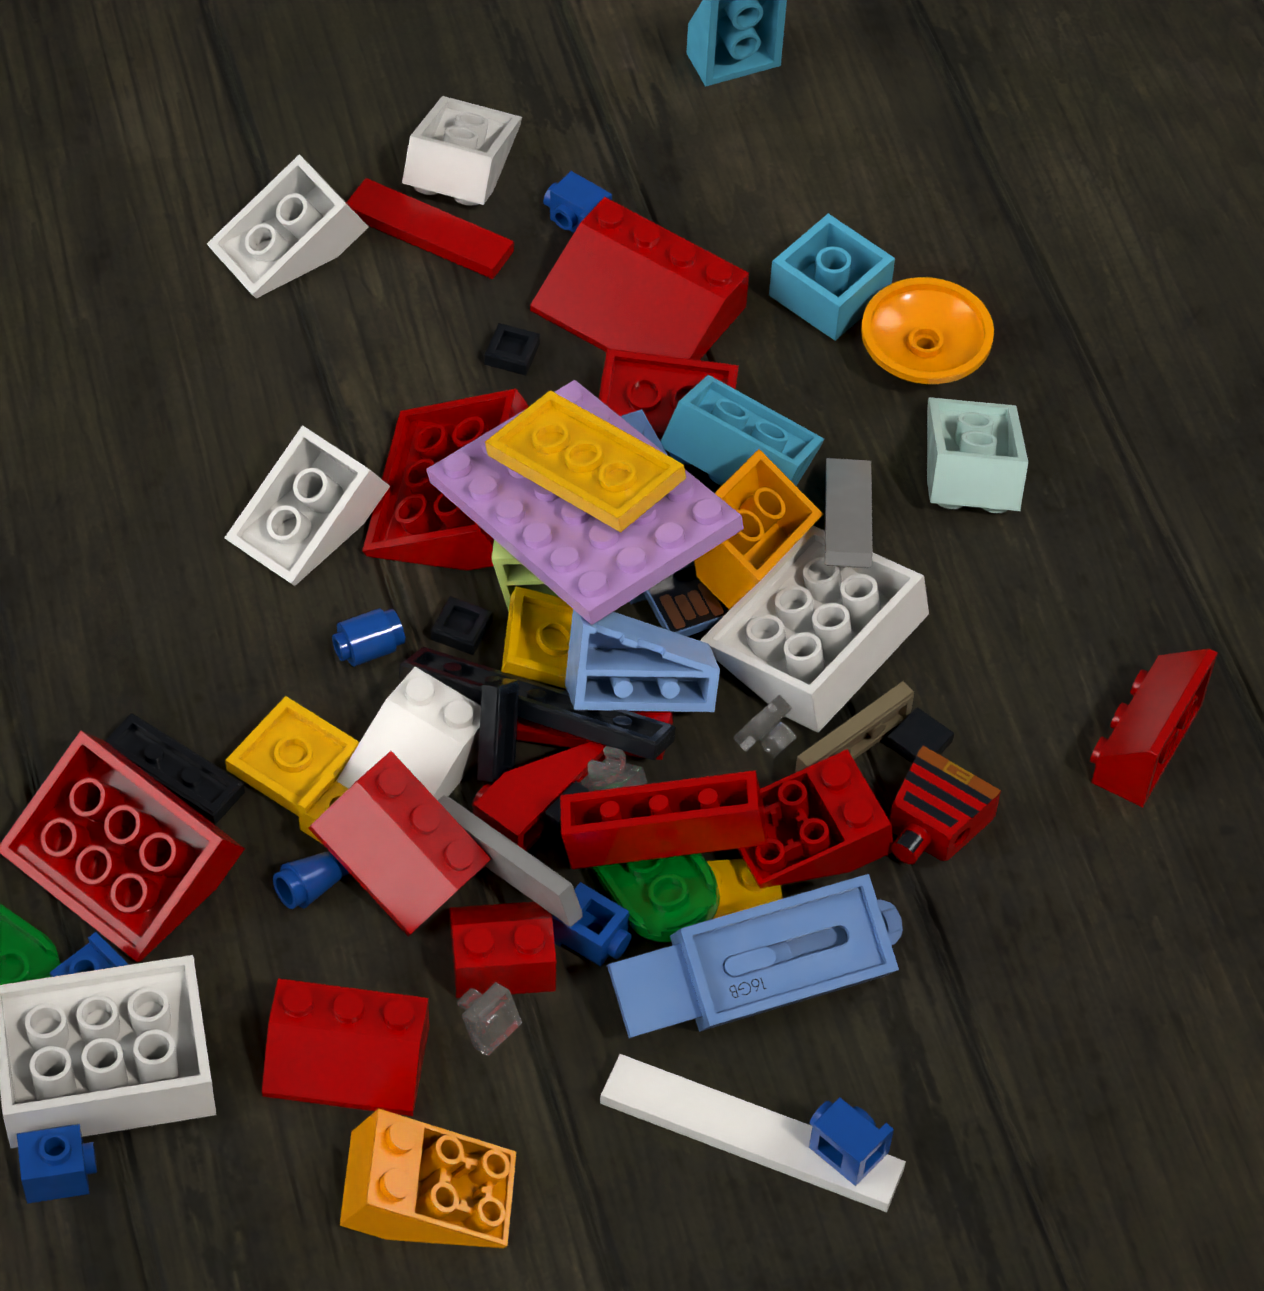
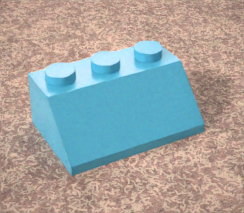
(724, 428)

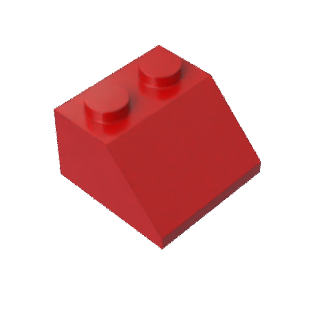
(503, 946)

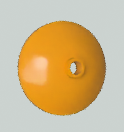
(927, 330)

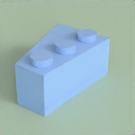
(638, 667)

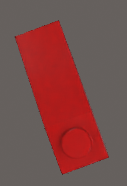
(521, 796)

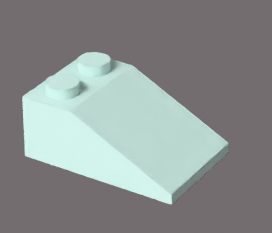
(975, 455)

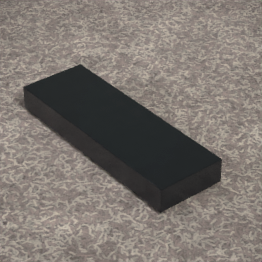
(177, 768)

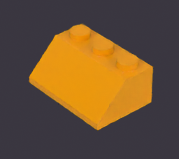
(773, 521)

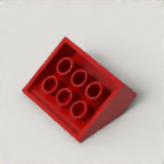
(640, 287)
(413, 516)
(118, 847)

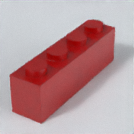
(663, 819)

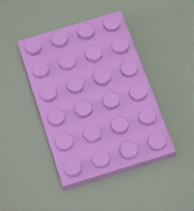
(570, 549)

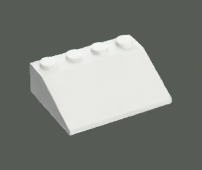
(818, 628)
(104, 1050)

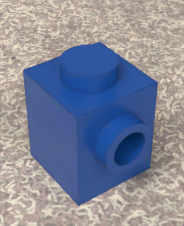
(55, 1163)

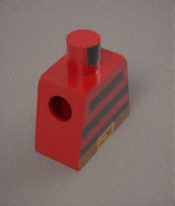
(939, 808)

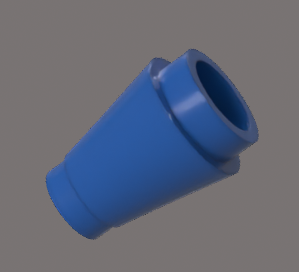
(307, 879)

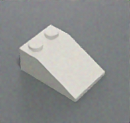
(460, 150)
(287, 230)
(306, 507)
(427, 729)

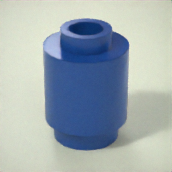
(368, 636)

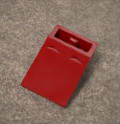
(819, 825)

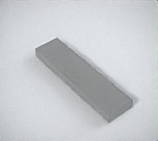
(848, 513)
(519, 866)

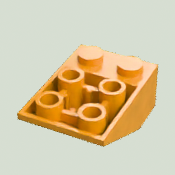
(426, 1184)

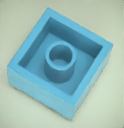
(830, 276)

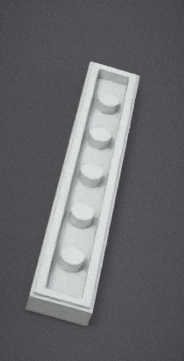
(739, 1129)

